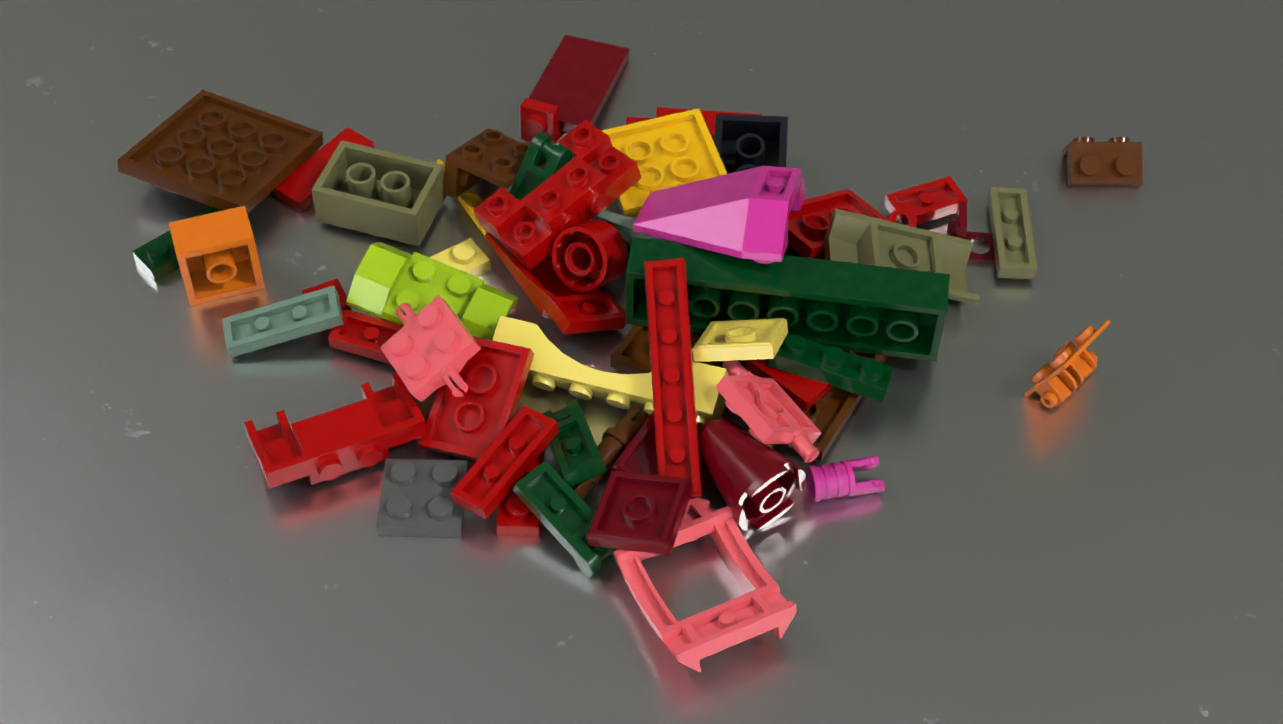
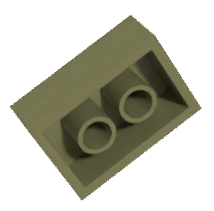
(379, 193)

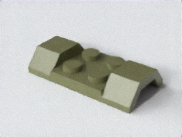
(895, 245)

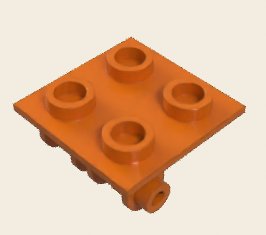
(1067, 369)

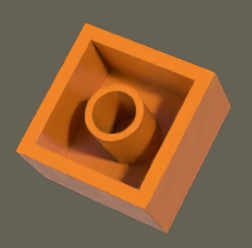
(217, 255)

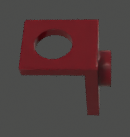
(958, 229)

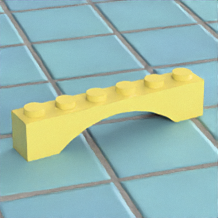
(555, 369)

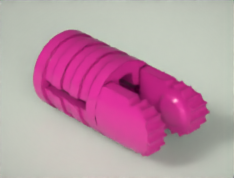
(839, 480)

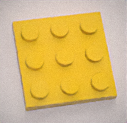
(668, 154)

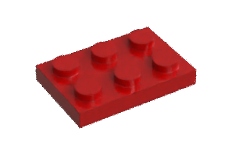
(810, 224)
(473, 421)

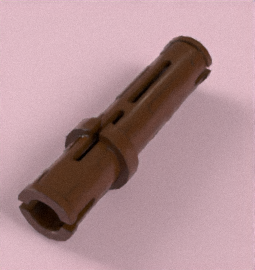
(613, 444)

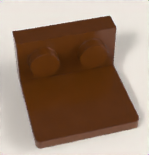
(485, 157)

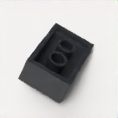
(751, 141)

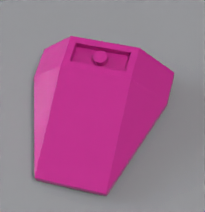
(728, 214)

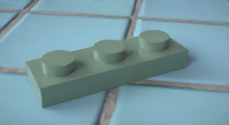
(282, 321)

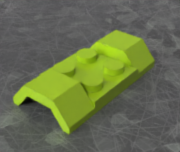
(396, 277)

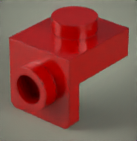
(538, 118)

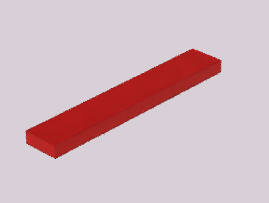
(672, 371)

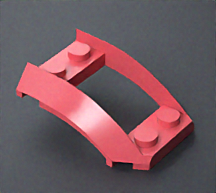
(728, 623)

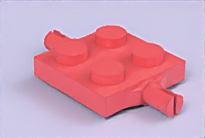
(430, 349)
(768, 410)

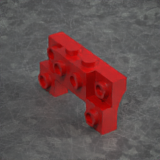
(566, 199)
(339, 438)

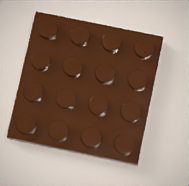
(221, 152)

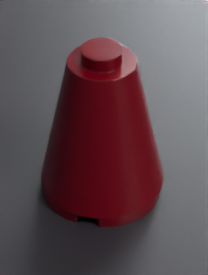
(748, 474)

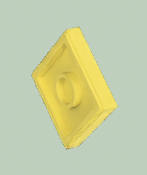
(740, 340)

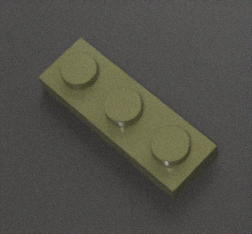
(1012, 233)

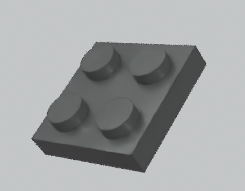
(418, 498)

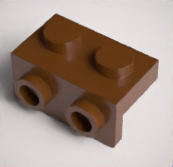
(1104, 163)

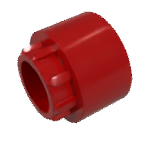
(589, 257)

